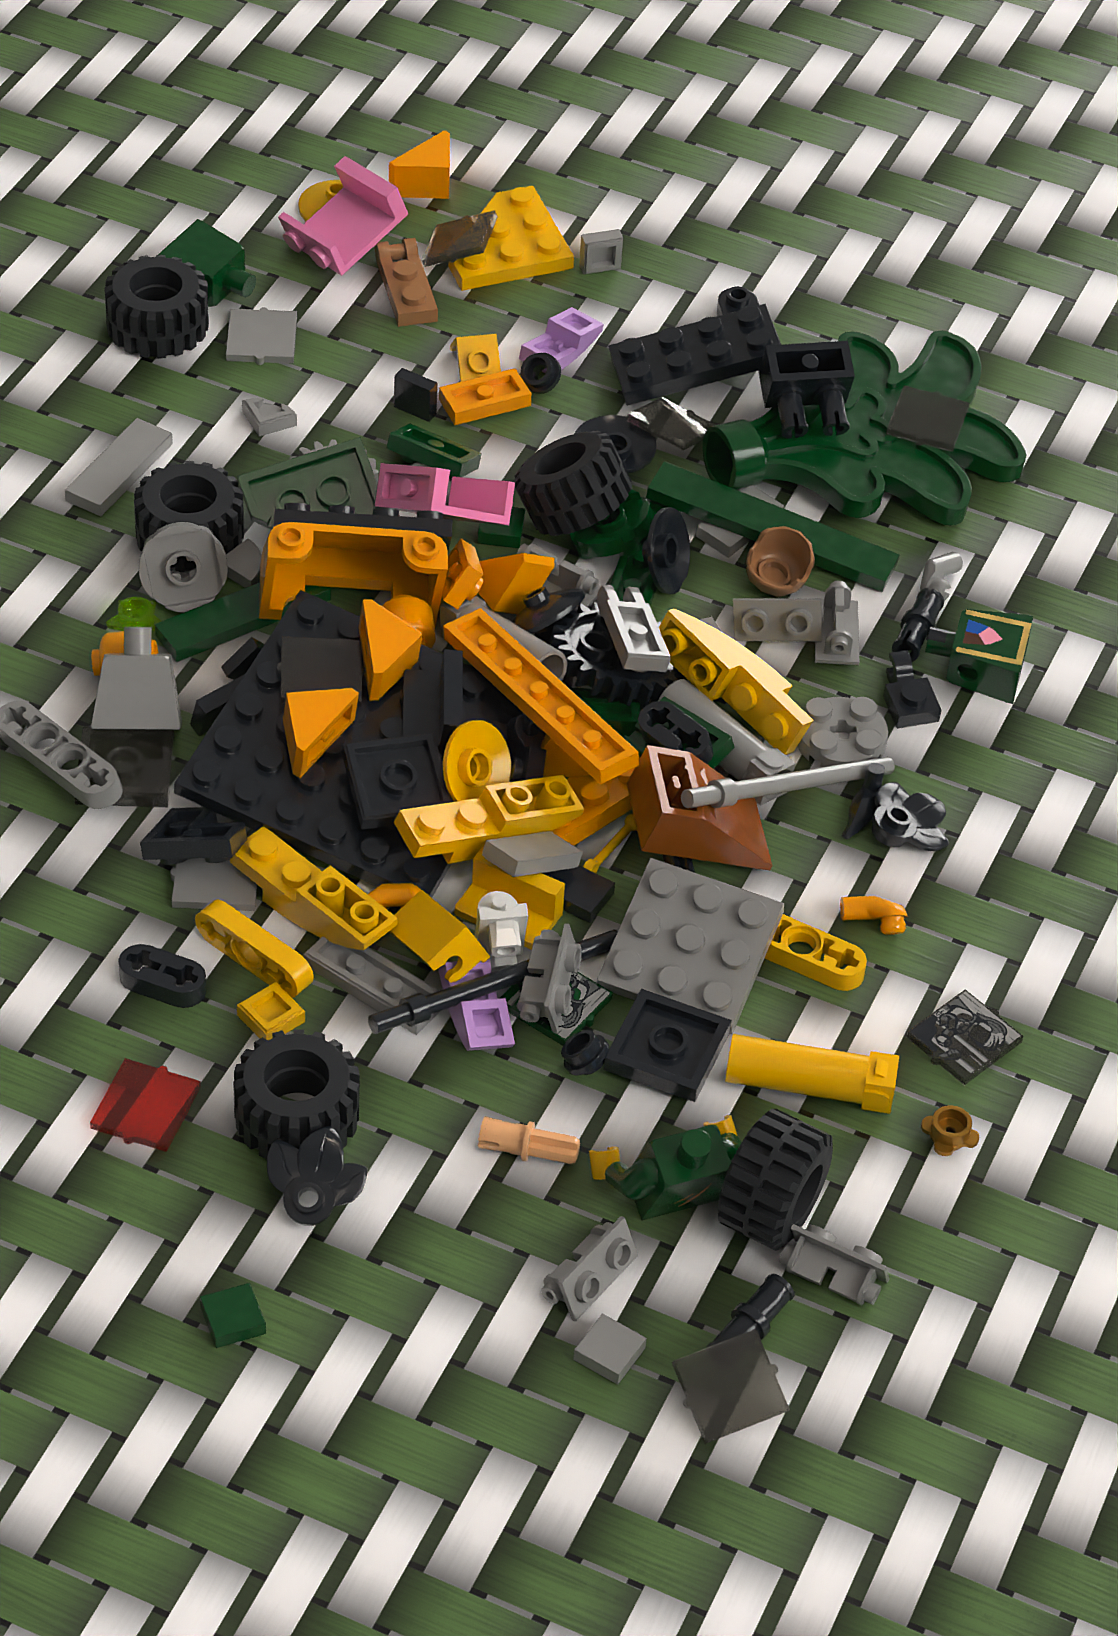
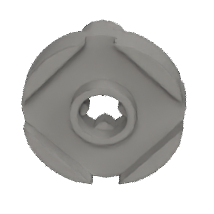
(198, 546)
(842, 714)

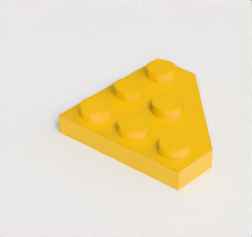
(520, 245)

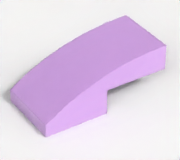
(565, 337)
(481, 1021)

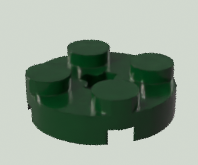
(618, 532)

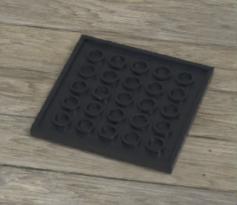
(248, 775)

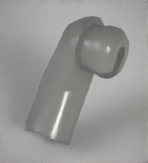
(937, 569)

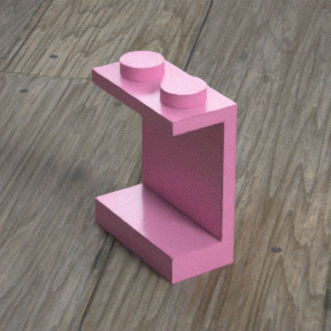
(349, 221)
(425, 489)

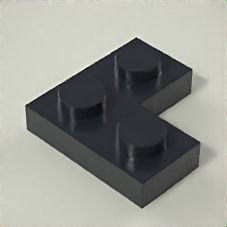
(191, 835)

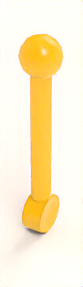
(630, 825)

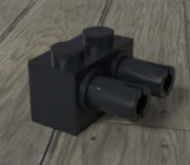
(807, 376)

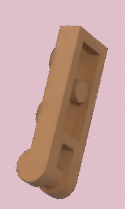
(406, 283)

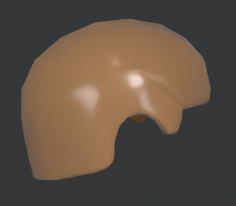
(780, 561)

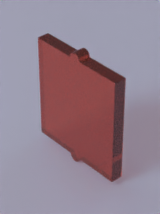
(145, 1105)

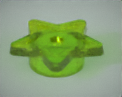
(131, 608)

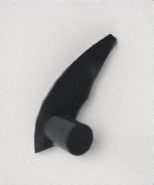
(863, 802)

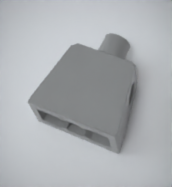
(137, 687)

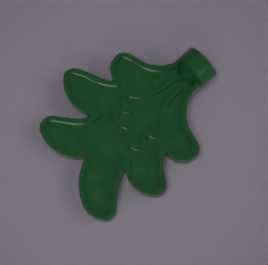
(865, 461)

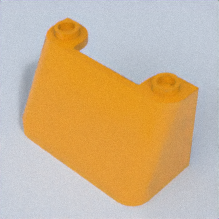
(350, 558)

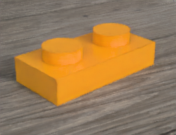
(485, 396)
(463, 575)

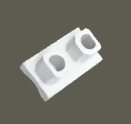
(501, 928)

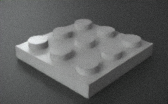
(691, 941)

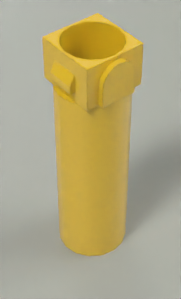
(814, 1071)

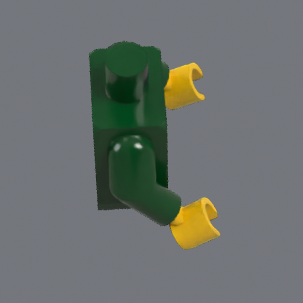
(673, 1169)

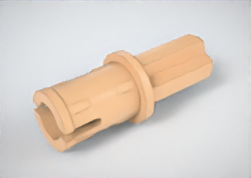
(527, 1141)

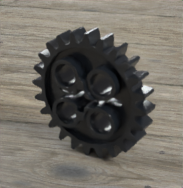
(591, 652)

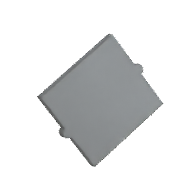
(261, 336)
(202, 882)

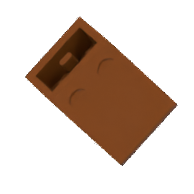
(701, 833)

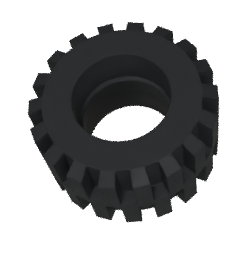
(156, 306)
(572, 483)
(190, 495)
(295, 1066)
(775, 1178)

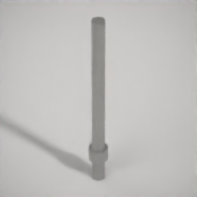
(727, 791)

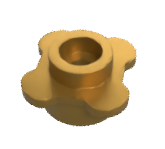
(954, 1120)

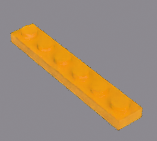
(541, 696)

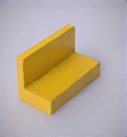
(539, 891)

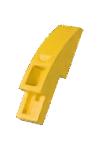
(730, 671)
(501, 811)
(312, 898)

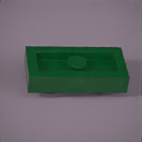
(432, 450)

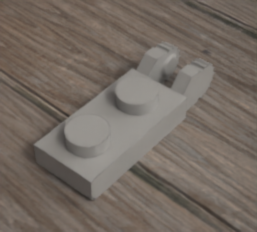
(633, 630)

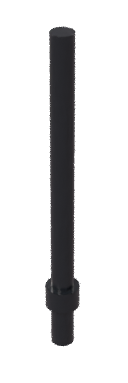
(418, 1007)

